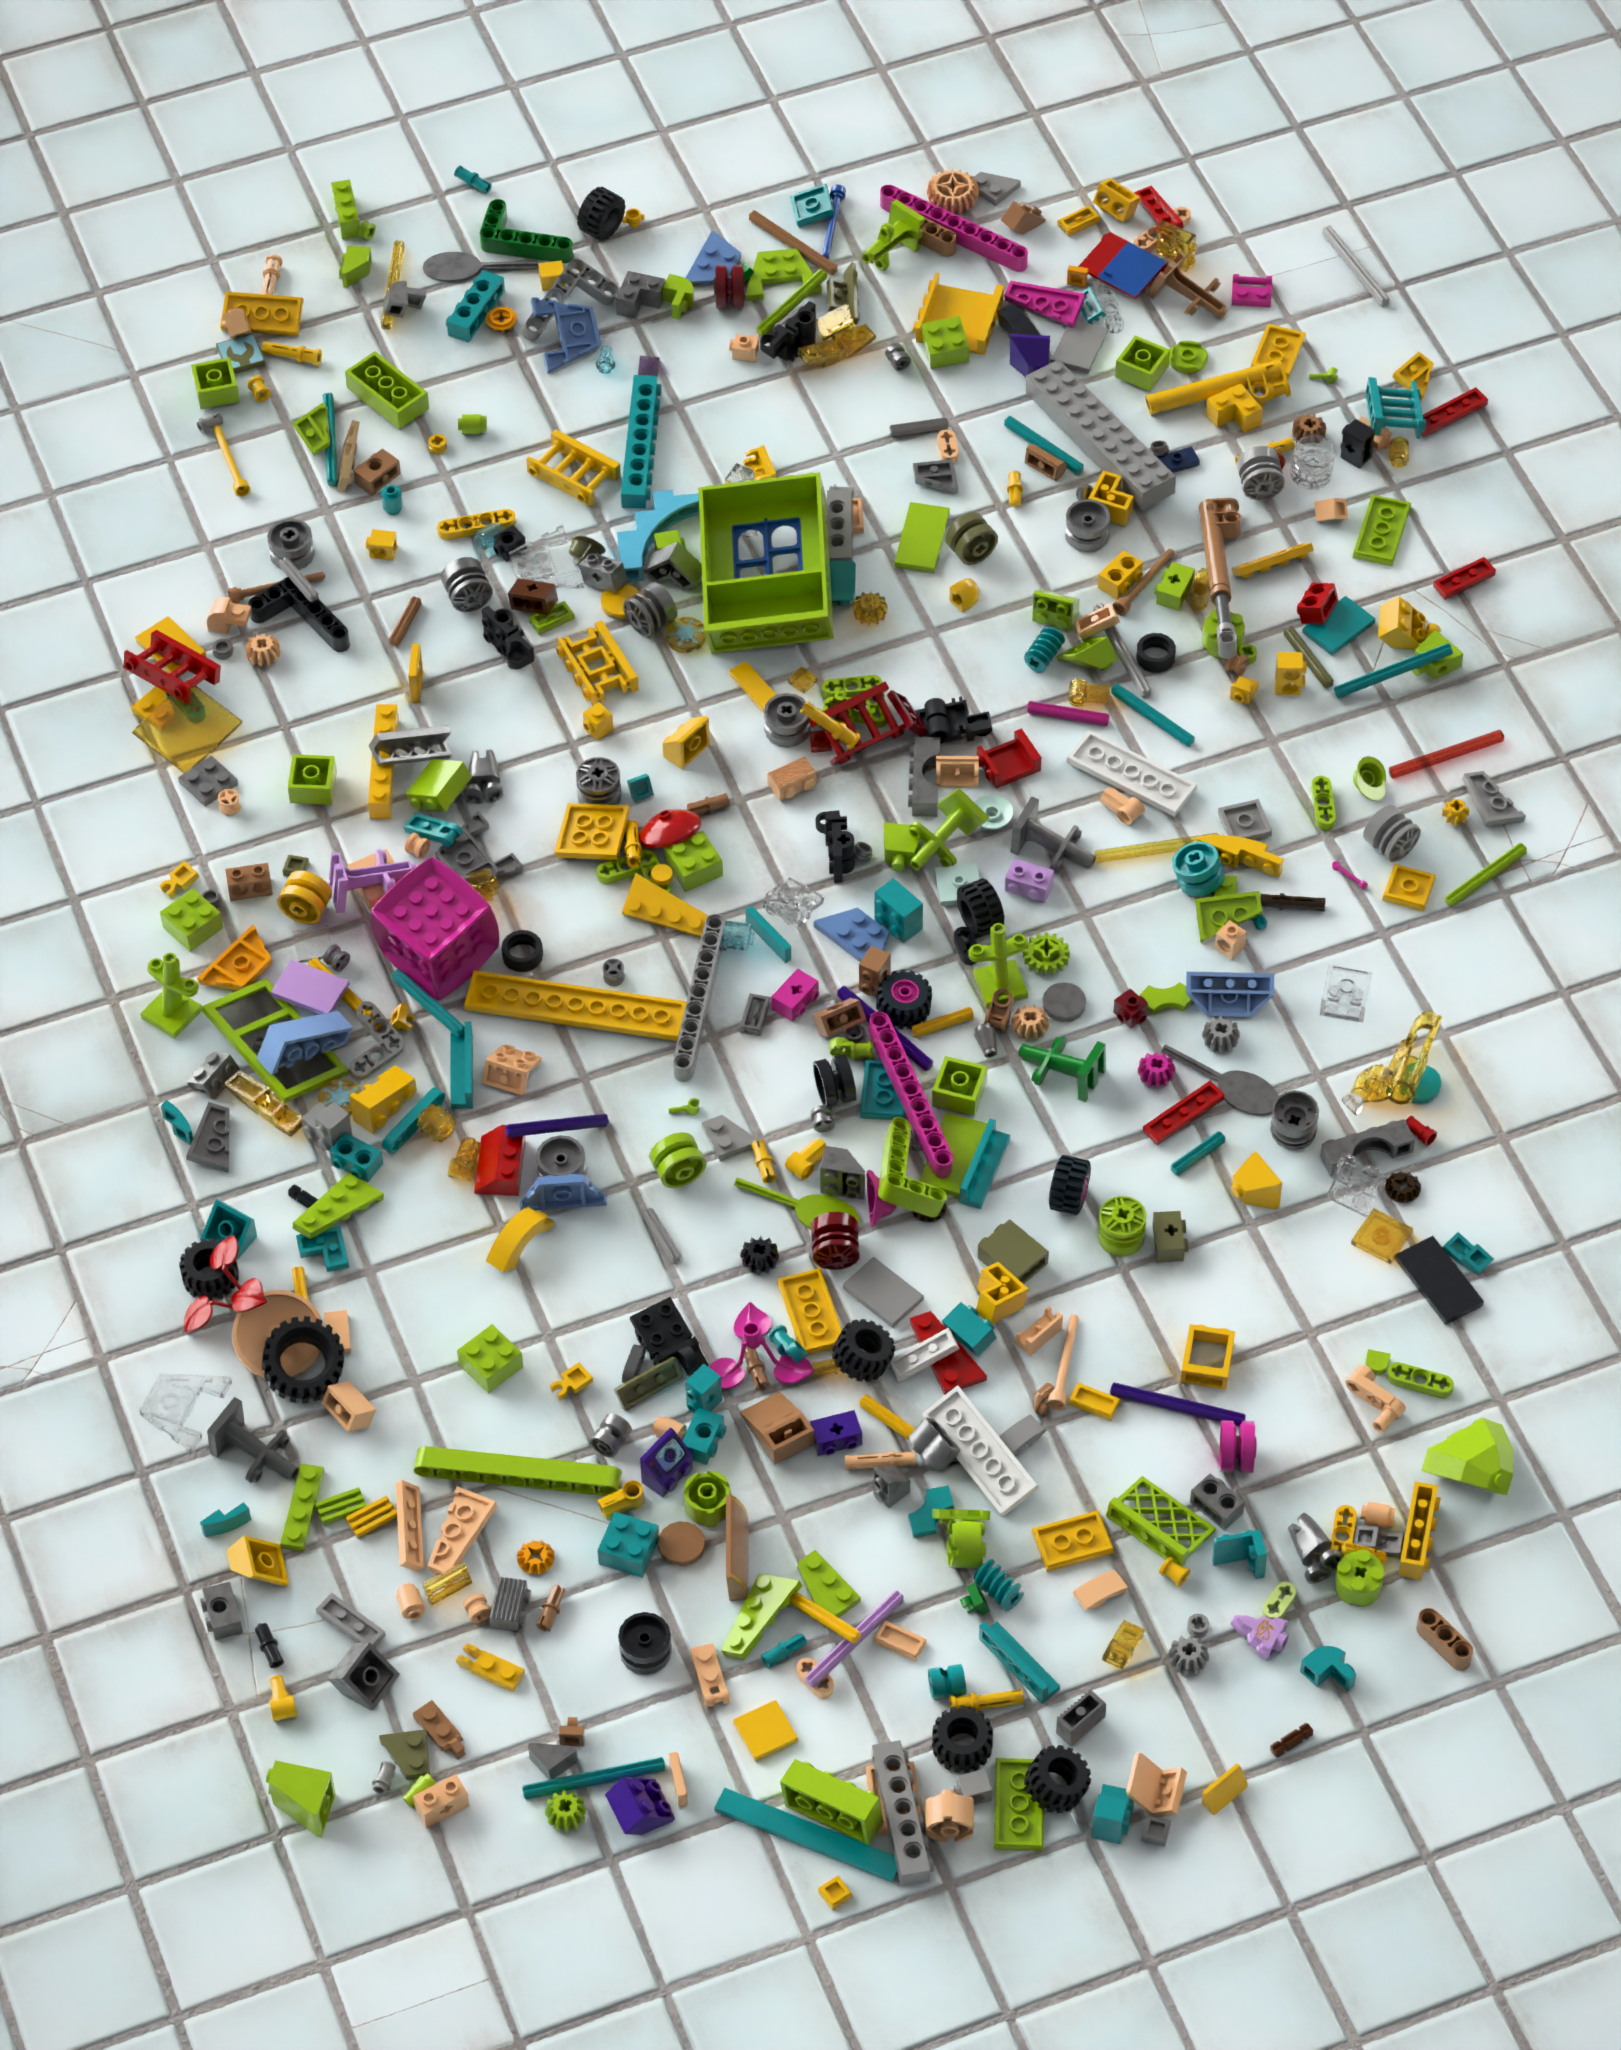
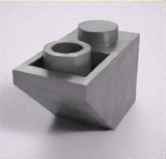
(890, 1485)

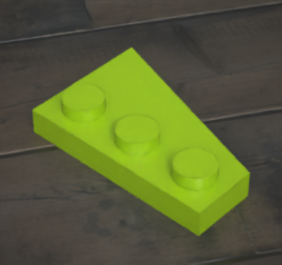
(1218, 910)
(826, 1585)

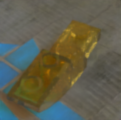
(841, 346)

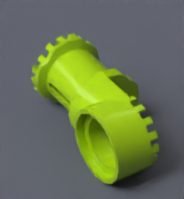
(850, 1049)

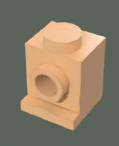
(745, 347)

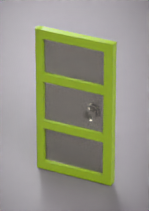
(244, 1021)

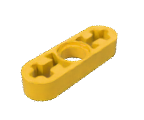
(1339, 1528)

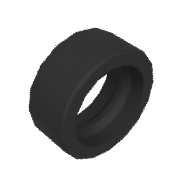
(1155, 664)
(517, 938)

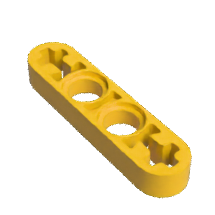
(474, 520)

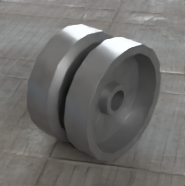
(1087, 525)
(292, 540)
(784, 721)
(560, 1157)

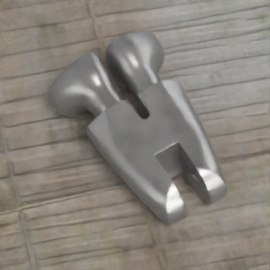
(483, 770)
(1310, 1543)

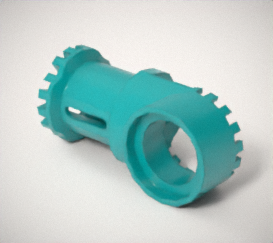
(787, 1345)

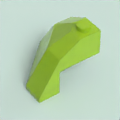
(1474, 1456)

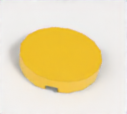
(613, 602)

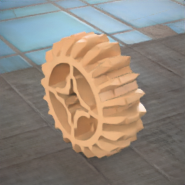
(964, 190)

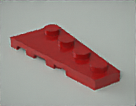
(953, 1369)

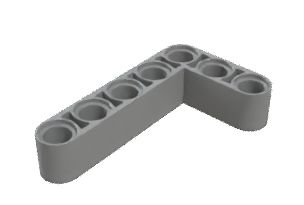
(562, 293)

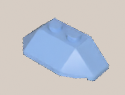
(1229, 992)

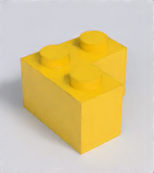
(1234, 405)
(1109, 493)
(999, 1293)

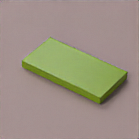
(1382, 530)
(922, 537)
(963, 1139)
(1016, 1818)

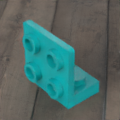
(1242, 1546)

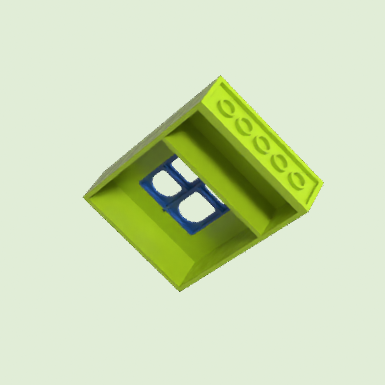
(771, 606)

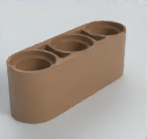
(938, 238)
(1443, 1629)

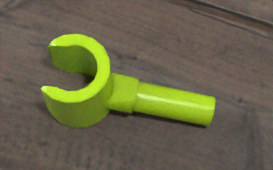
(1330, 376)
(691, 1108)

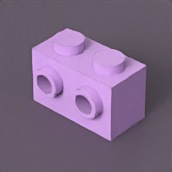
(1029, 880)

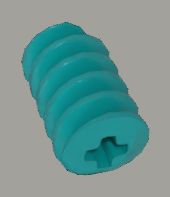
(1044, 649)
(996, 1585)

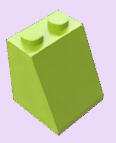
(302, 1794)

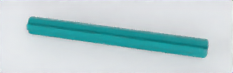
(330, 452)
(1393, 670)
(593, 1778)

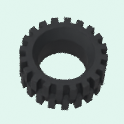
(309, 1333)

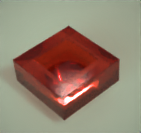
(819, 741)

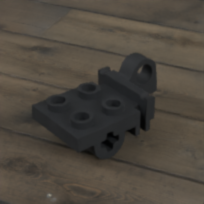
(797, 333)
(506, 637)
(953, 720)
(839, 843)
(667, 1335)

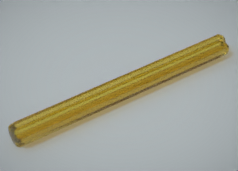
(394, 275)
(1145, 848)

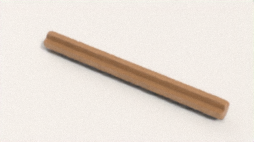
(793, 242)

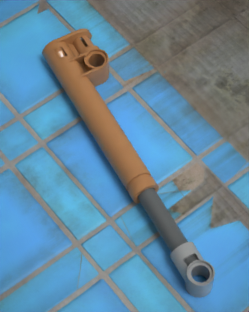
(1217, 524)

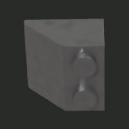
(364, 1675)

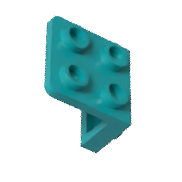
(843, 582)

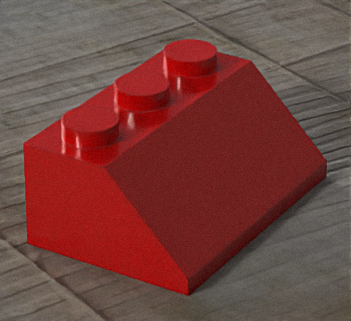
(500, 1163)

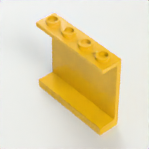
(975, 309)

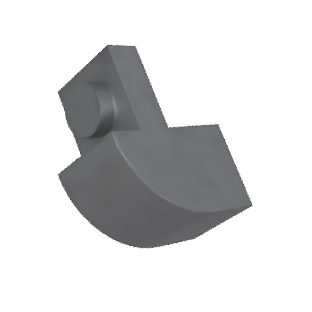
(401, 297)

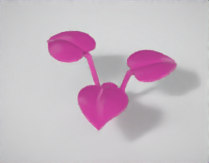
(751, 1326)

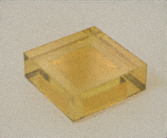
(802, 680)

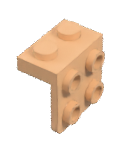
(1155, 1789)

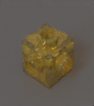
(484, 877)

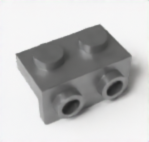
(213, 1074)

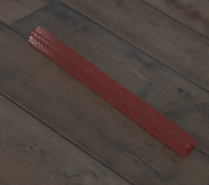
(1446, 754)

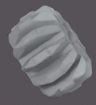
(1220, 1034)
(1181, 1649)

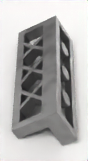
(407, 741)

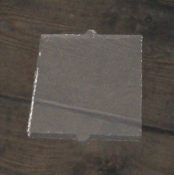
(311, 943)

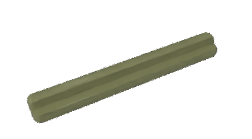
(1312, 661)

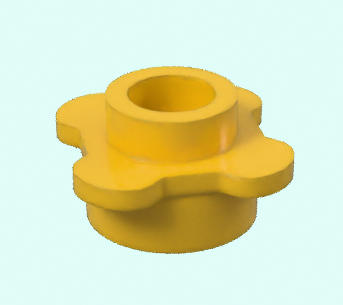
(633, 217)

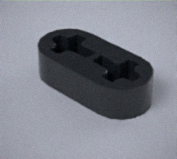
(962, 946)

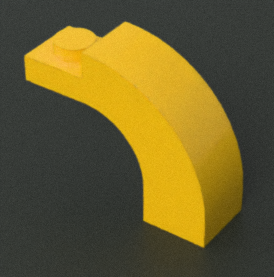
(515, 1236)

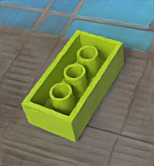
(387, 390)
(832, 1801)

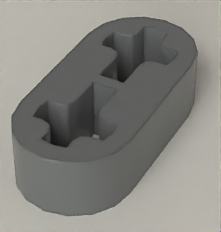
(633, 1363)

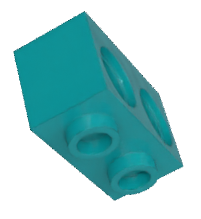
(358, 1153)

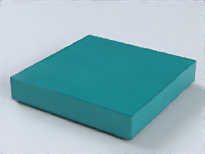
(812, 205)

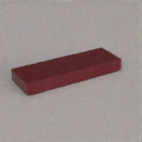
(907, 713)

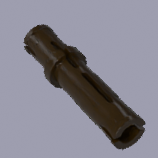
(1292, 902)

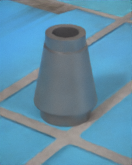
(986, 1039)

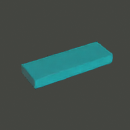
(768, 934)

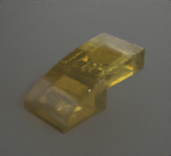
(1123, 1644)

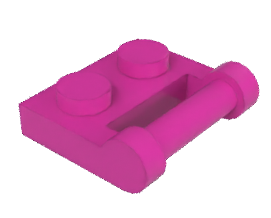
(1251, 295)

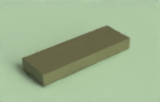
(648, 1383)

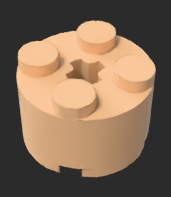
(949, 1816)

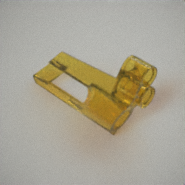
(1404, 1072)

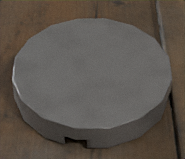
(1064, 1001)

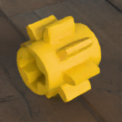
(1455, 812)

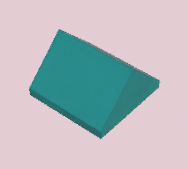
(229, 1221)

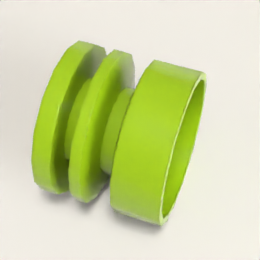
(1122, 1226)

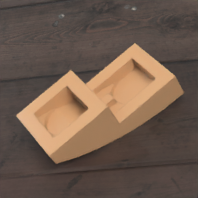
(1098, 1590)

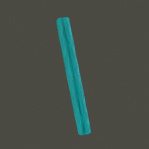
(1034, 438)
(1152, 714)
(428, 1002)

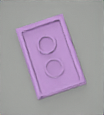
(310, 988)

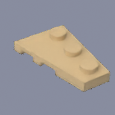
(347, 460)

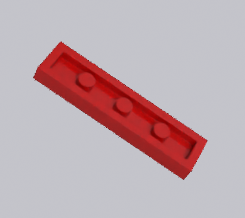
(1157, 207)
(1453, 410)
(1183, 1112)

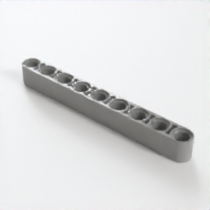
(698, 998)

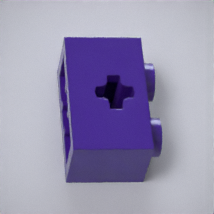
(836, 1433)

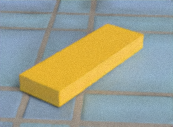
(752, 684)

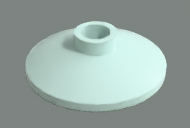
(996, 807)

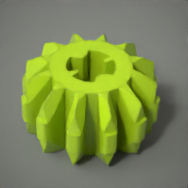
(573, 1806)

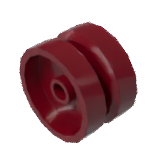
(729, 286)

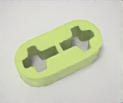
(1275, 1599)

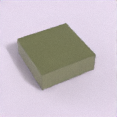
(295, 863)

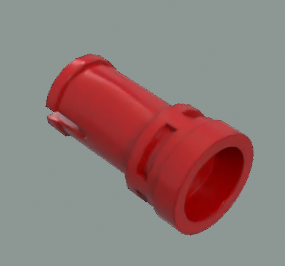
(1423, 1133)

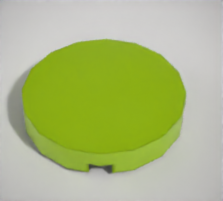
(1188, 357)

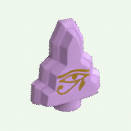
(1262, 1633)

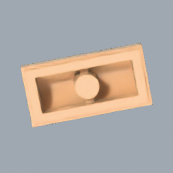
(1096, 621)

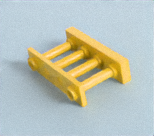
(575, 452)

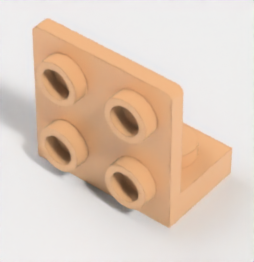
(509, 1069)

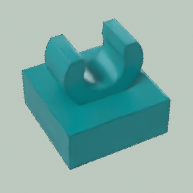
(640, 787)

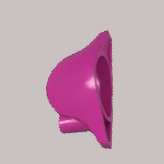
(876, 1206)

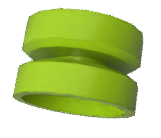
(677, 1160)

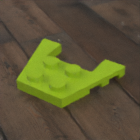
(778, 267)

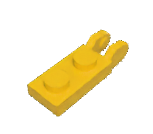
(491, 1667)

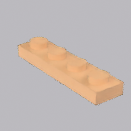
(409, 1526)

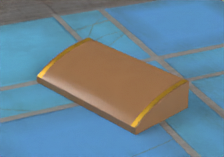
(736, 1549)

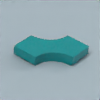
(921, 1520)

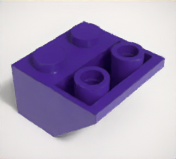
(639, 1805)

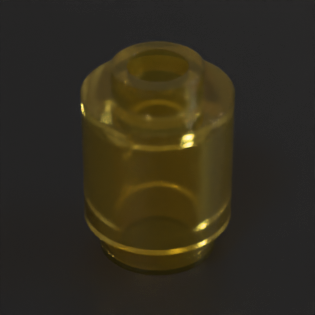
(1399, 451)

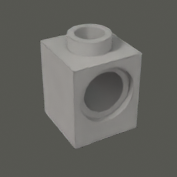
(974, 1785)

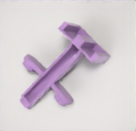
(346, 879)

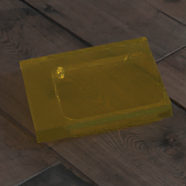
(835, 321)

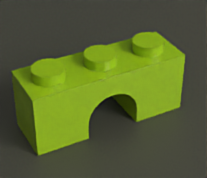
(345, 208)

